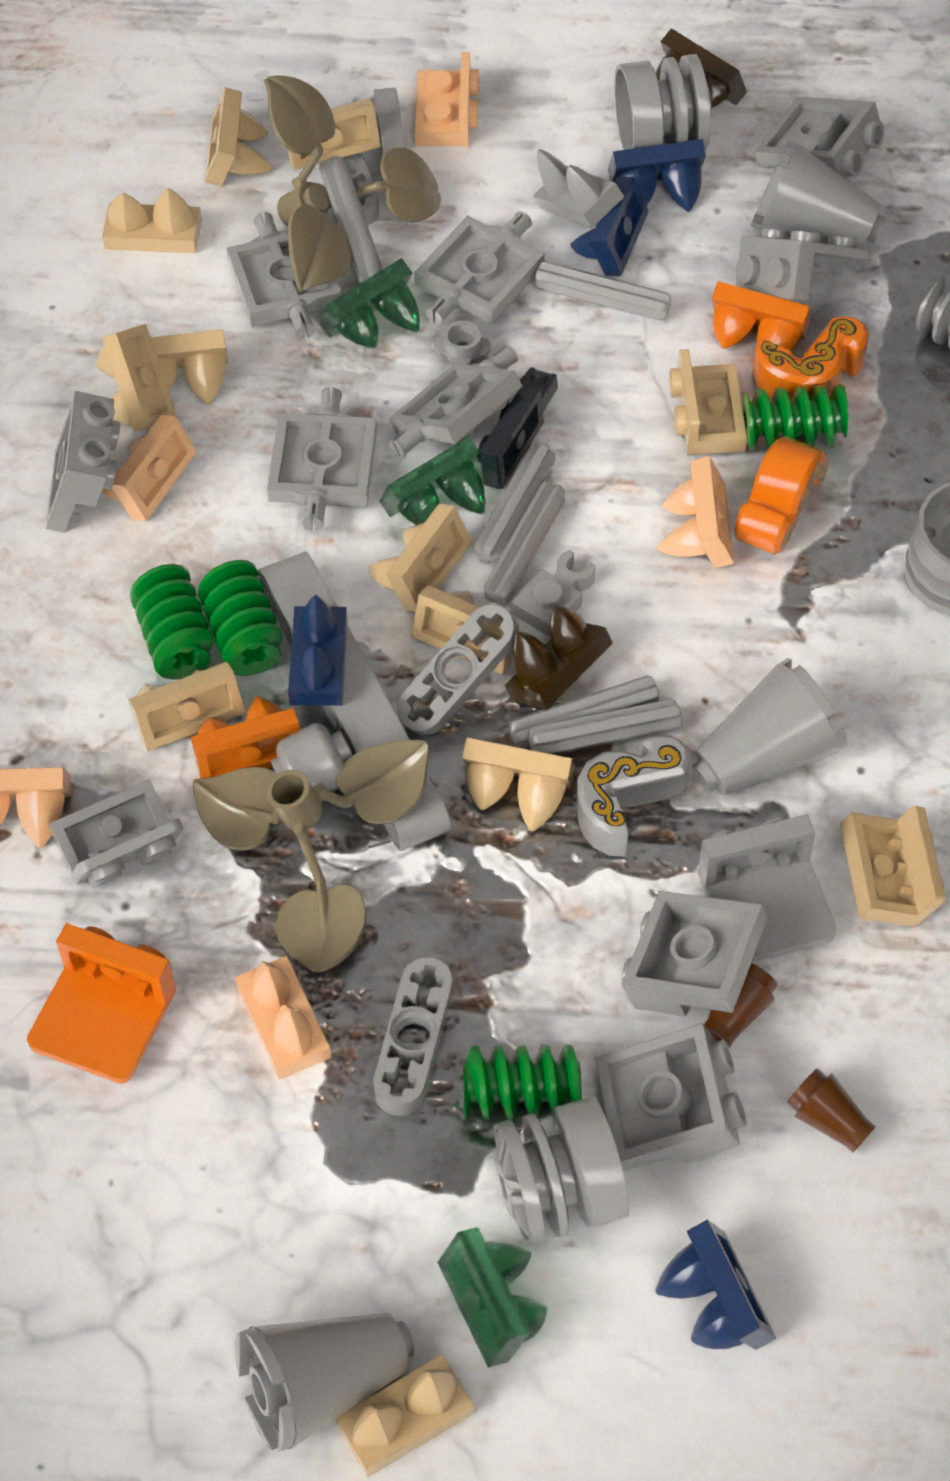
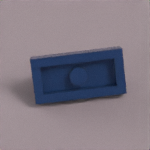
(674, 163)
(616, 232)
(318, 654)
(711, 1266)

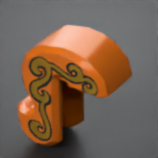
(837, 349)
(780, 494)

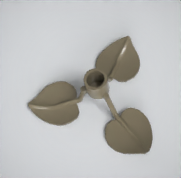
(320, 247)
(242, 804)

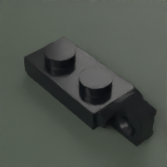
(516, 427)

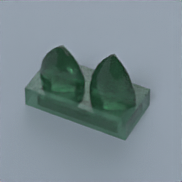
(385, 291)
(451, 471)
(479, 1280)

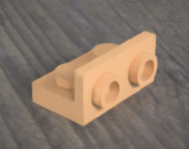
(445, 105)

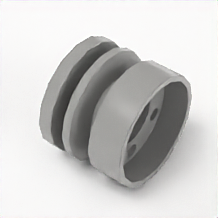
(669, 106)
(929, 552)
(561, 1170)

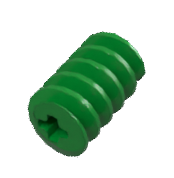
(796, 416)
(240, 617)
(172, 621)
(520, 1080)

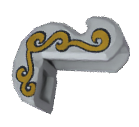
(628, 780)

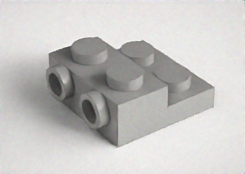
(831, 129)
(82, 458)
(692, 953)
(670, 1097)

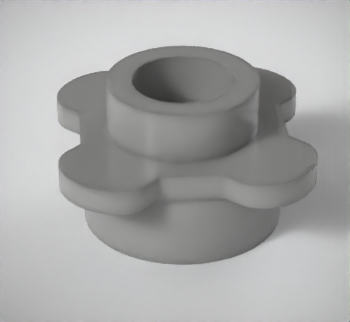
(462, 343)

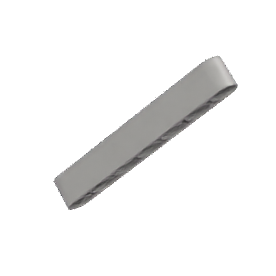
(366, 712)

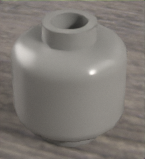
(314, 754)

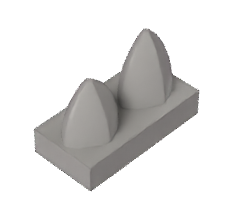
(574, 192)

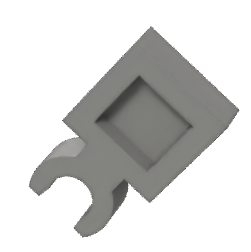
(546, 591)

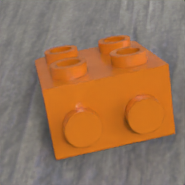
(103, 1004)

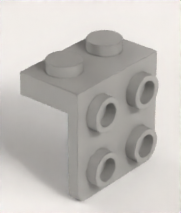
(785, 266)
(115, 832)
(775, 870)

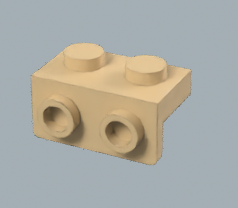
(709, 407)
(893, 867)

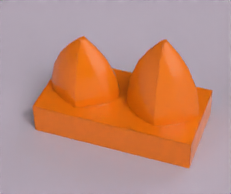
(741, 309)
(250, 743)

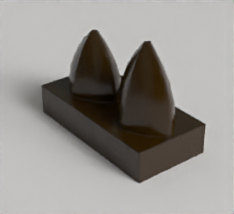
(722, 78)
(552, 667)

